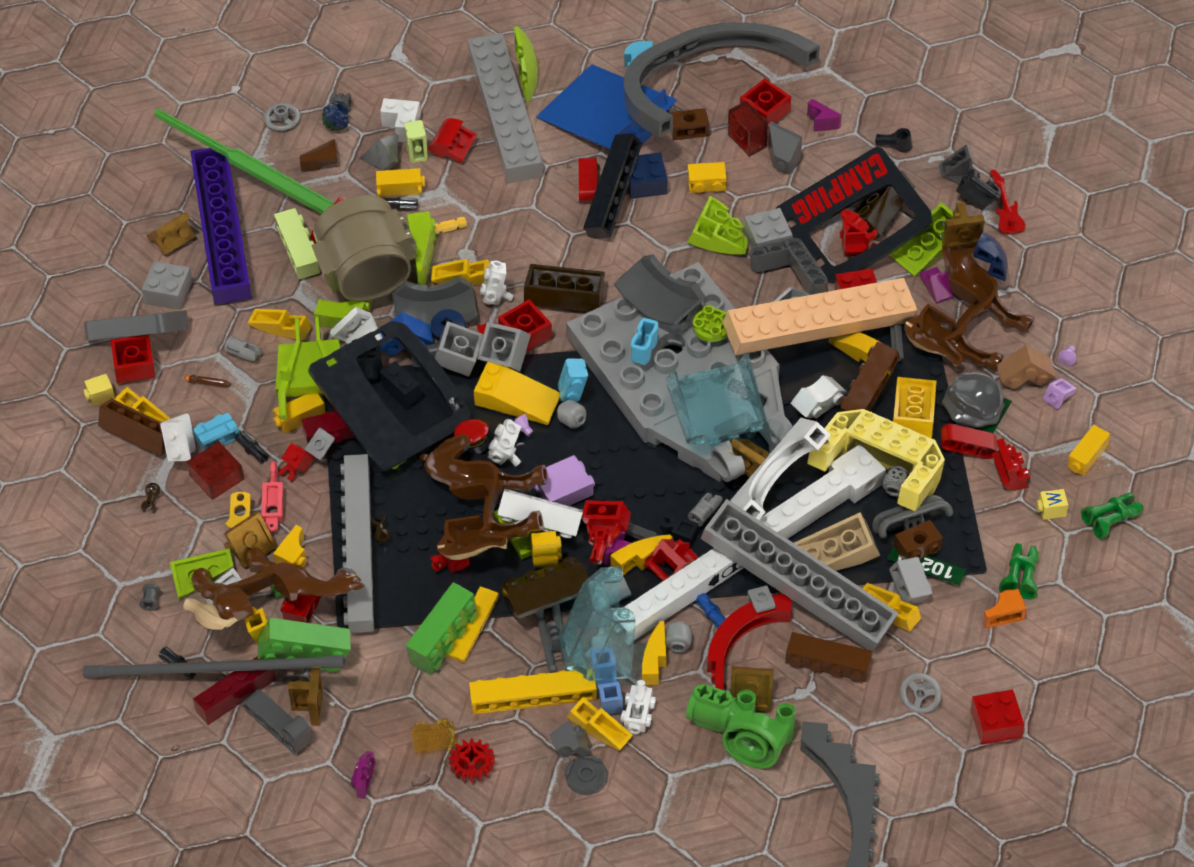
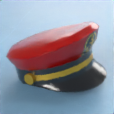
(477, 432)

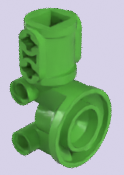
(747, 735)

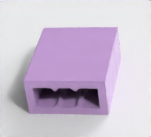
(566, 482)

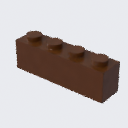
(871, 378)
(132, 426)
(829, 657)

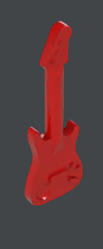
(1009, 219)

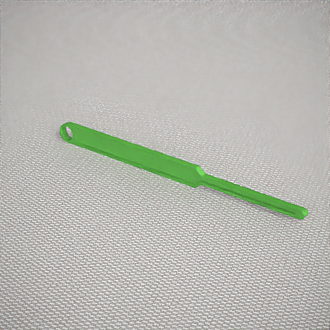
(253, 166)

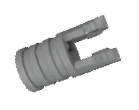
(242, 349)
(704, 508)

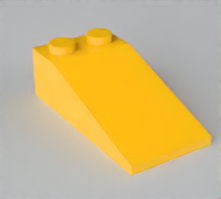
(515, 394)
(915, 404)

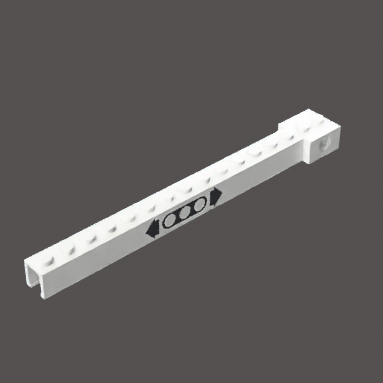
(848, 478)

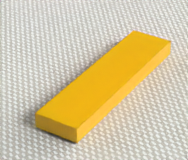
(485, 602)

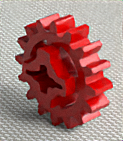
(481, 764)

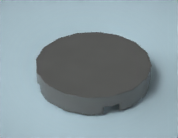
(586, 775)

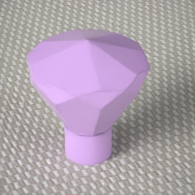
(1068, 356)
(523, 422)

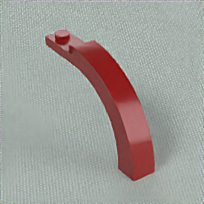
(736, 626)

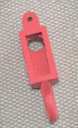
(272, 497)

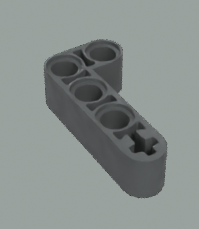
(291, 732)

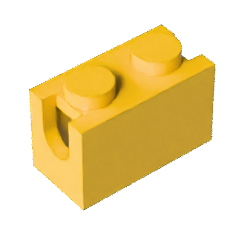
(707, 177)

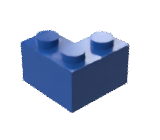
(418, 327)

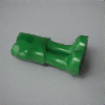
(1101, 525)
(1027, 587)

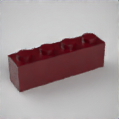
(329, 422)
(230, 692)

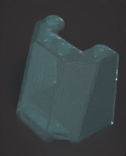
(717, 403)
(598, 632)

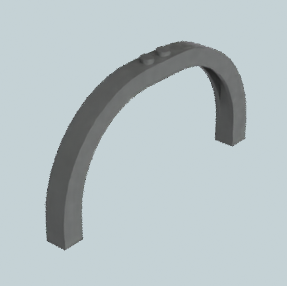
(715, 35)

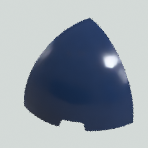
(991, 251)

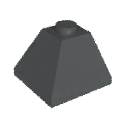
(784, 148)

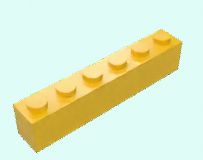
(530, 691)

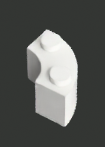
(818, 397)

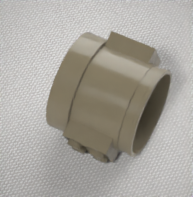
(363, 248)

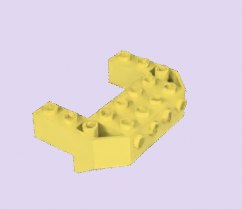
(890, 446)

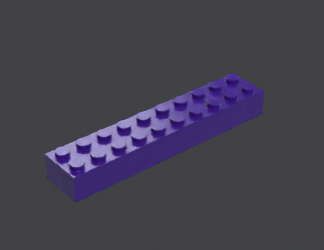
(220, 226)

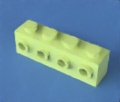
(297, 243)

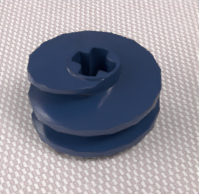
(440, 319)

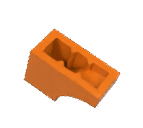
(1008, 609)

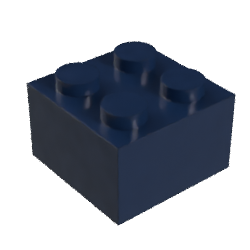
(648, 176)

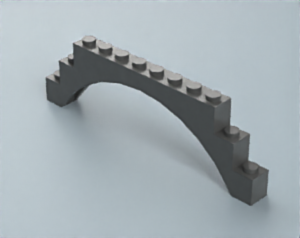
(854, 783)

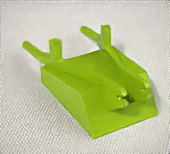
(293, 366)

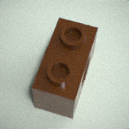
(690, 124)
(926, 534)

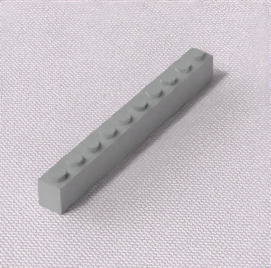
(358, 541)

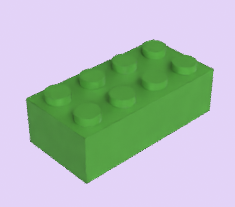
(442, 628)
(302, 640)

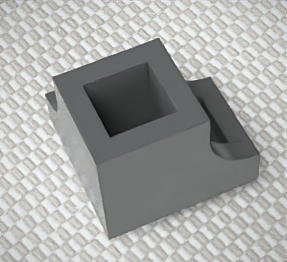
(571, 739)

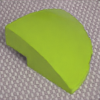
(527, 63)
(718, 230)

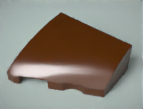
(318, 156)

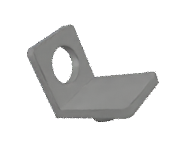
(320, 444)
(761, 599)

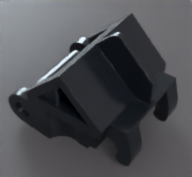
(977, 191)

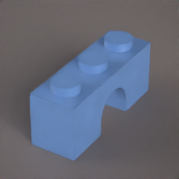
(610, 696)

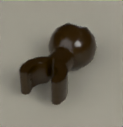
(151, 492)
(381, 535)

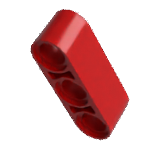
(587, 178)
(968, 441)

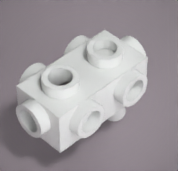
(494, 284)
(503, 443)
(638, 704)

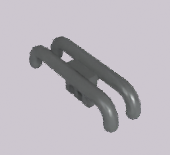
(909, 516)
(550, 637)

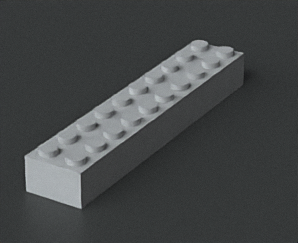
(505, 108)
(799, 575)

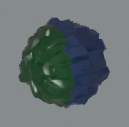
(335, 116)

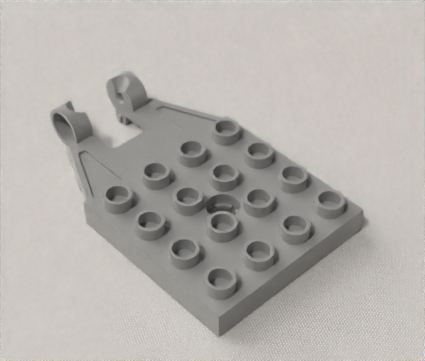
(641, 390)

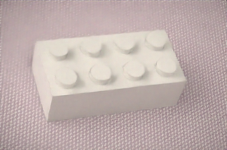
(555, 515)

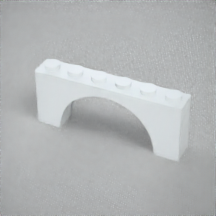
(801, 439)

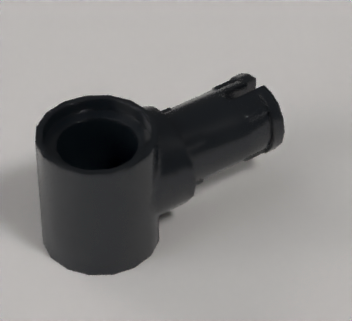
(900, 139)

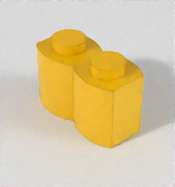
(545, 548)

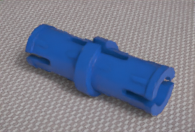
(711, 610)

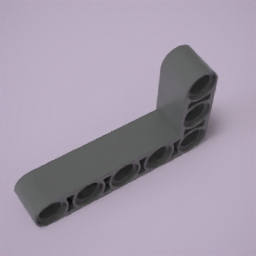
(791, 253)
(136, 325)

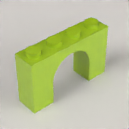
(333, 312)

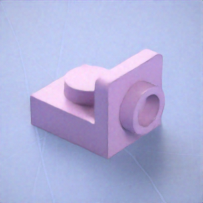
(1057, 392)

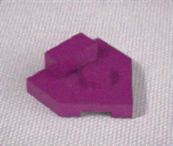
(363, 774)

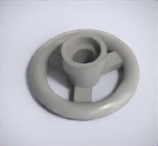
(281, 114)
(926, 687)

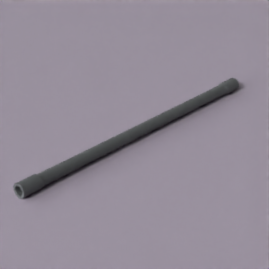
(100, 671)

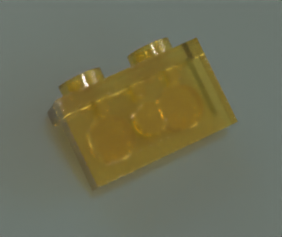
(433, 736)

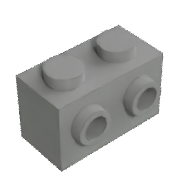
(911, 580)

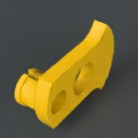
(235, 503)

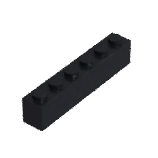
(612, 186)

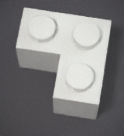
(398, 112)

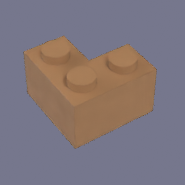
(1024, 366)

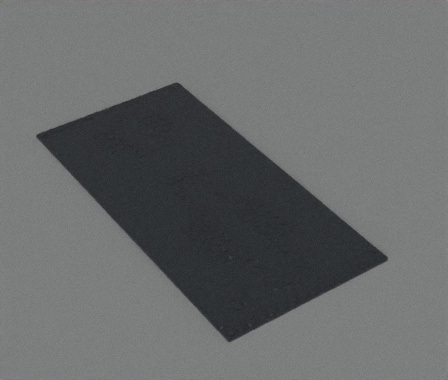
(626, 470)

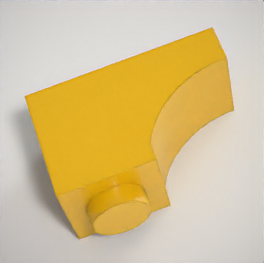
(290, 549)

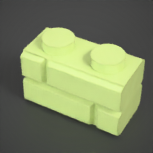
(416, 141)

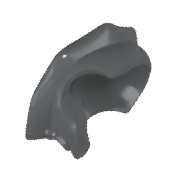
(974, 400)

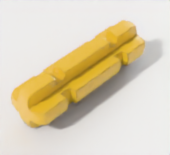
(450, 225)

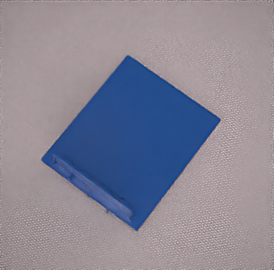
(596, 107)

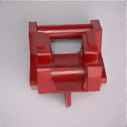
(854, 235)
(674, 553)

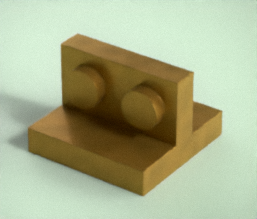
(962, 229)
(172, 234)
(751, 454)
(248, 535)
(756, 680)
(308, 696)

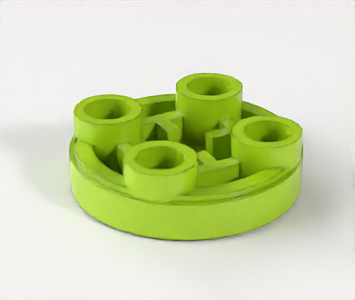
(708, 324)

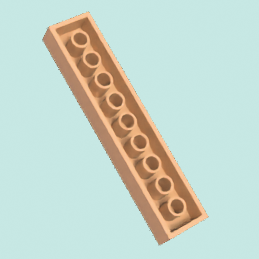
(819, 316)

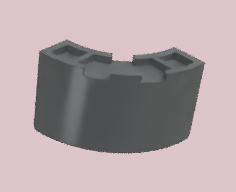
(658, 294)
(427, 302)

